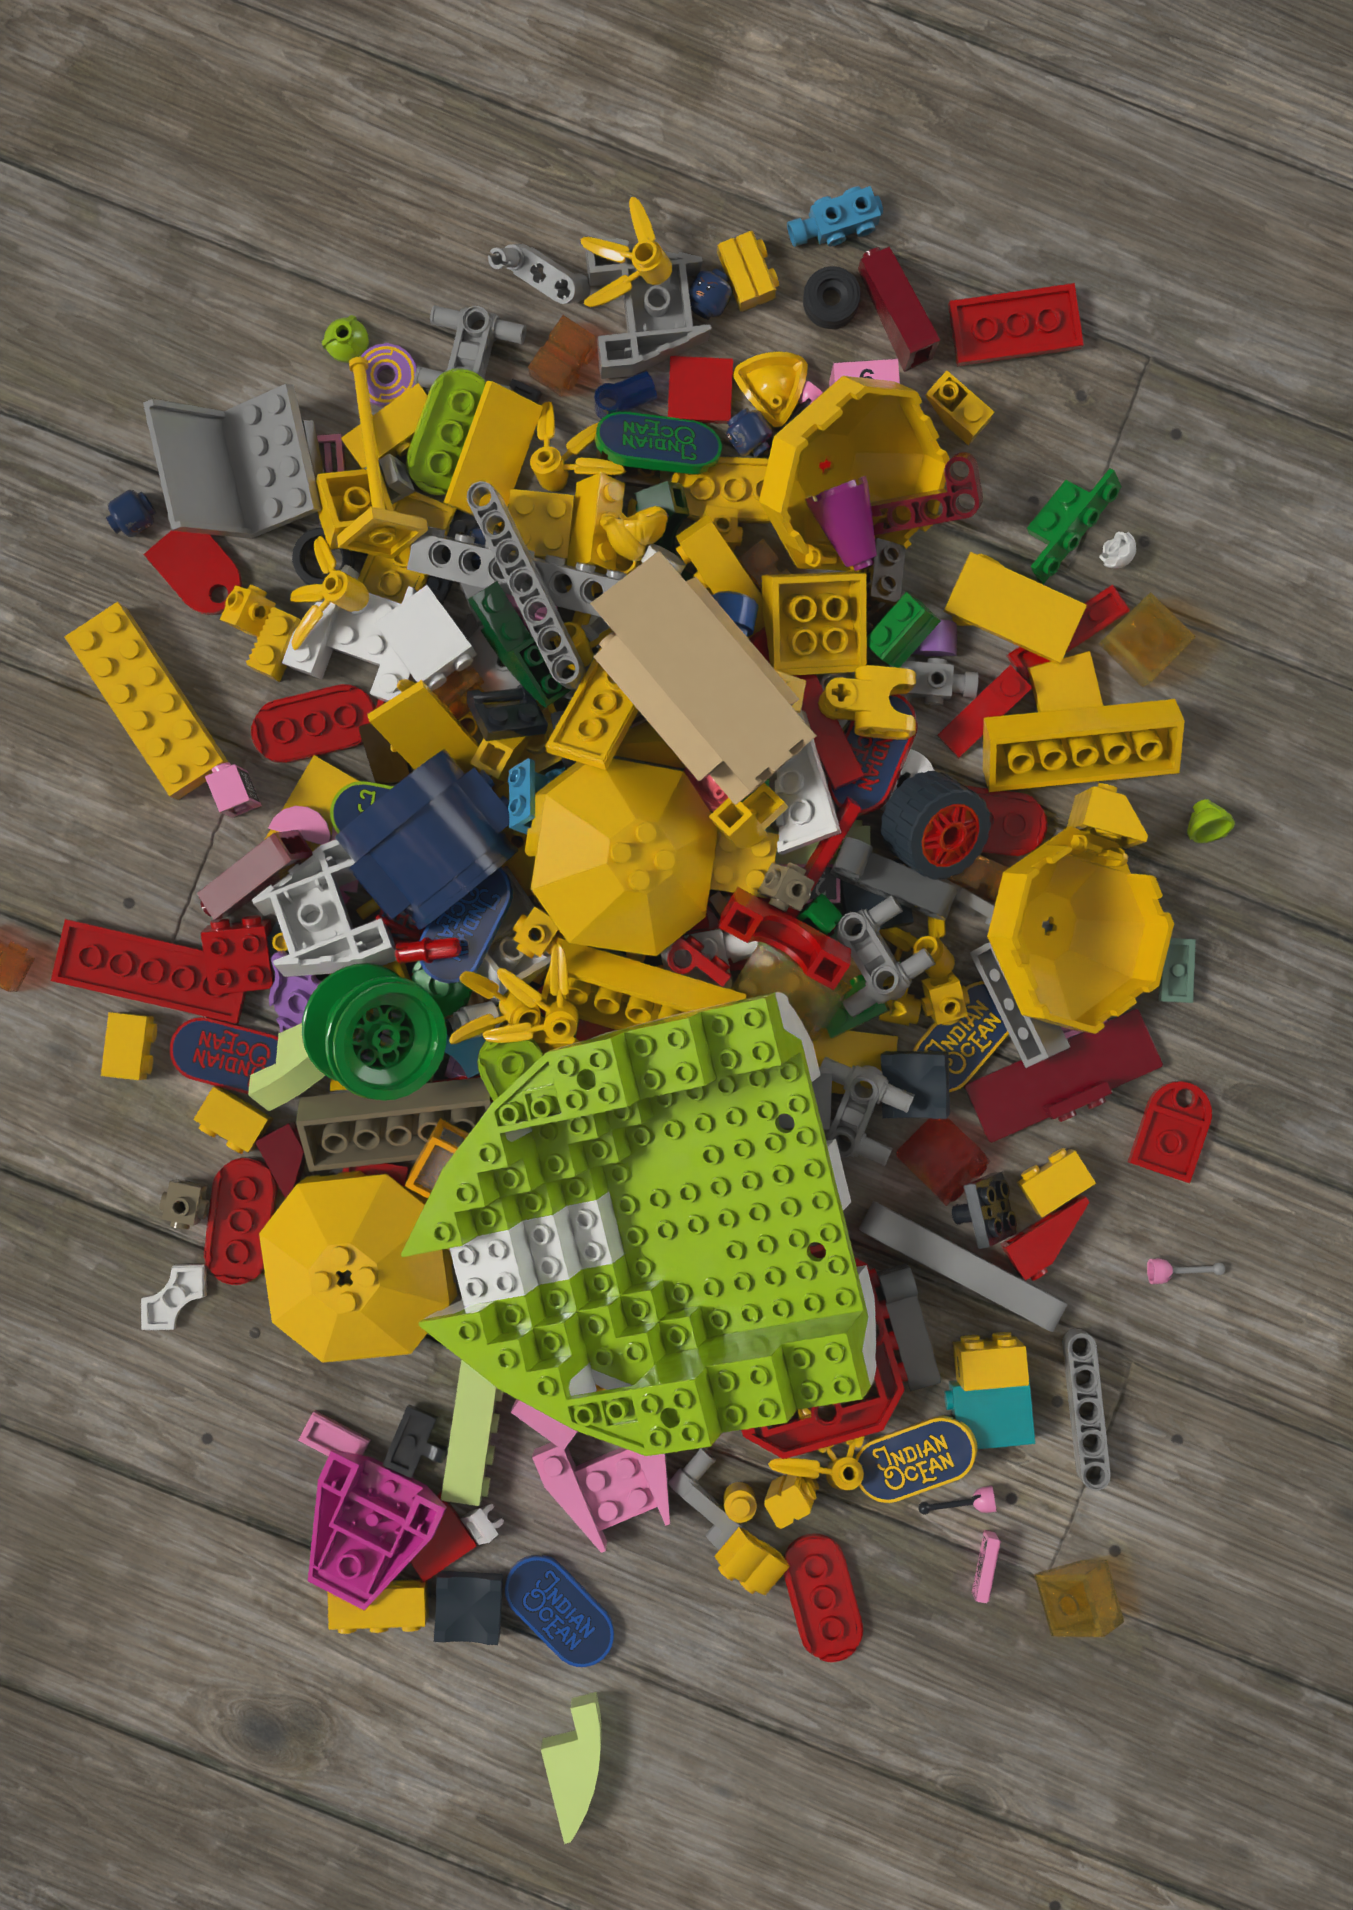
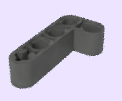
(885, 878)
(907, 1322)

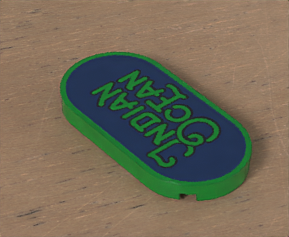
(658, 442)

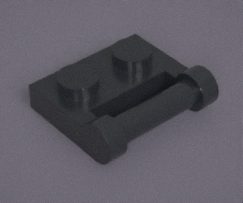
(507, 720)

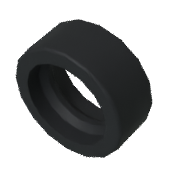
(299, 554)

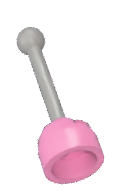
(1160, 1270)

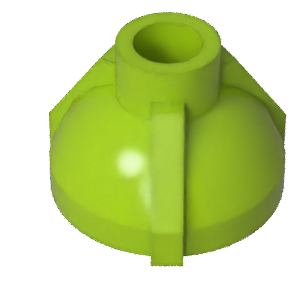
(350, 346)
(1209, 822)

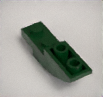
(514, 644)

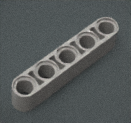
(1095, 1421)

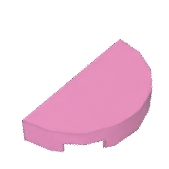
(307, 821)

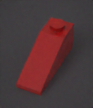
(991, 702)
(1041, 1242)

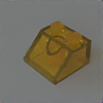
(1080, 1599)

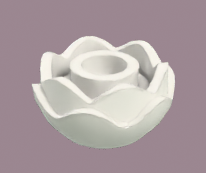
(1119, 550)

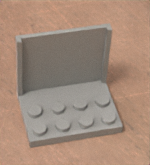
(233, 467)

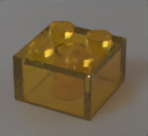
(1147, 640)

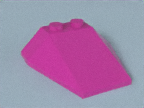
(367, 1526)

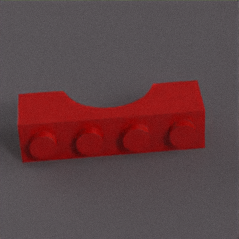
(813, 951)

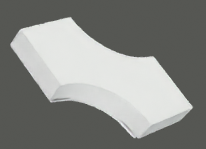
(185, 1284)

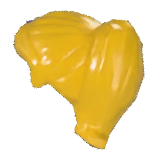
(635, 533)

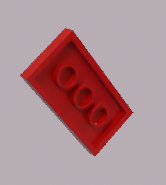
(1015, 324)

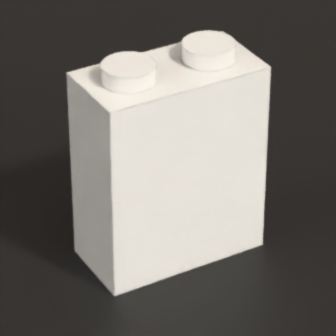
(426, 639)

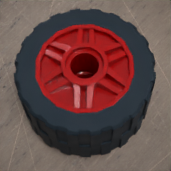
(935, 825)

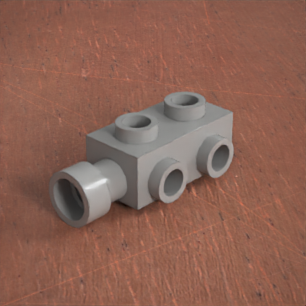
(936, 694)

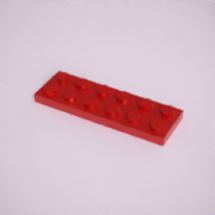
(140, 971)

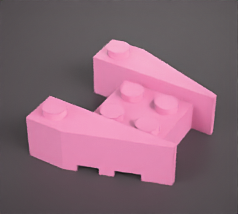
(604, 1488)

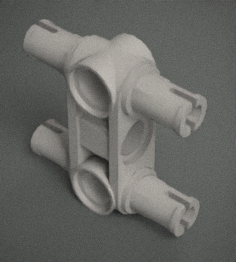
(470, 347)
(876, 958)
(858, 1107)

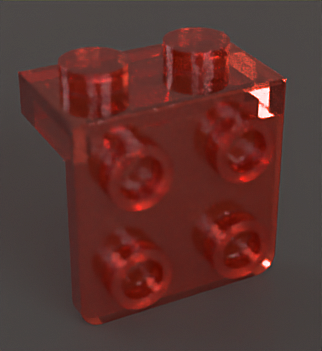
(943, 1158)

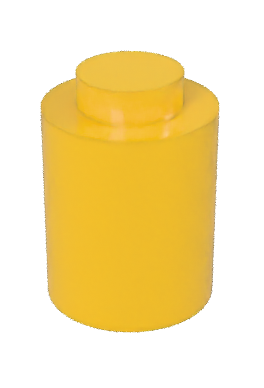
(739, 1502)

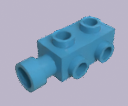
(848, 220)

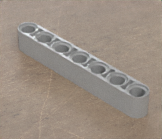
(516, 574)
(963, 1266)

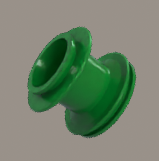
(402, 1011)

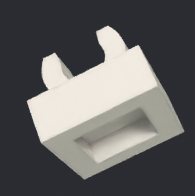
(479, 1526)

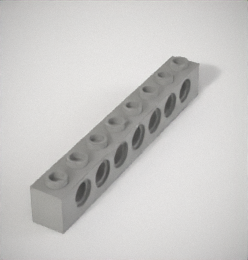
(427, 559)

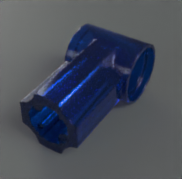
(627, 394)

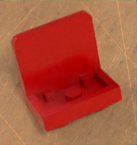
(237, 955)

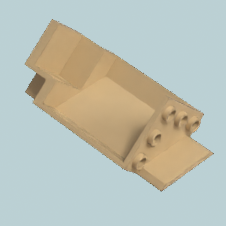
(698, 678)

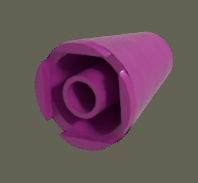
(847, 521)

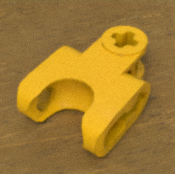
(868, 701)

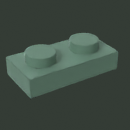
(1178, 972)

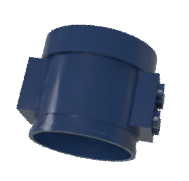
(429, 839)

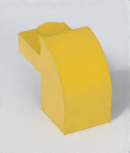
(747, 821)

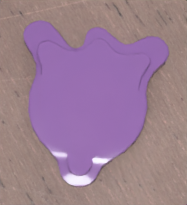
(290, 995)

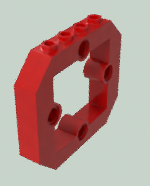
(851, 1419)

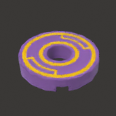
(389, 357)

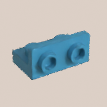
(522, 788)

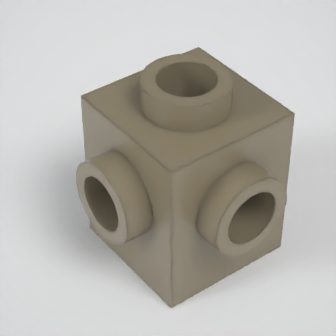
(786, 886)
(193, 1197)

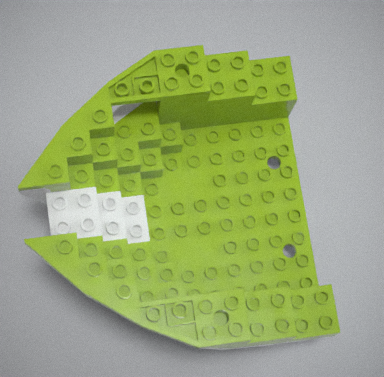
(654, 1235)

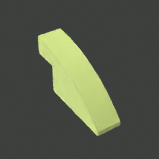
(290, 1074)
(573, 1764)

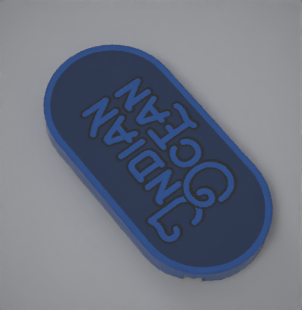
(472, 921)
(559, 1610)

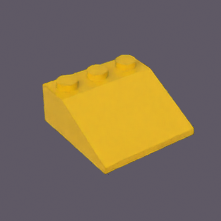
(815, 622)

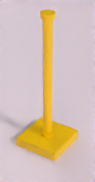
(377, 529)

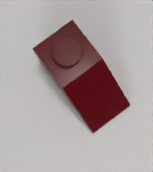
(284, 1156)

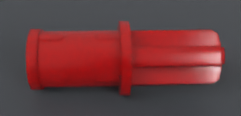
(427, 950)

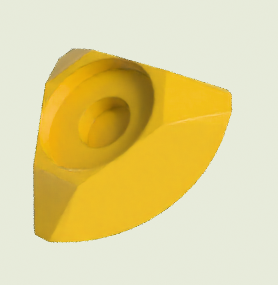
(772, 383)

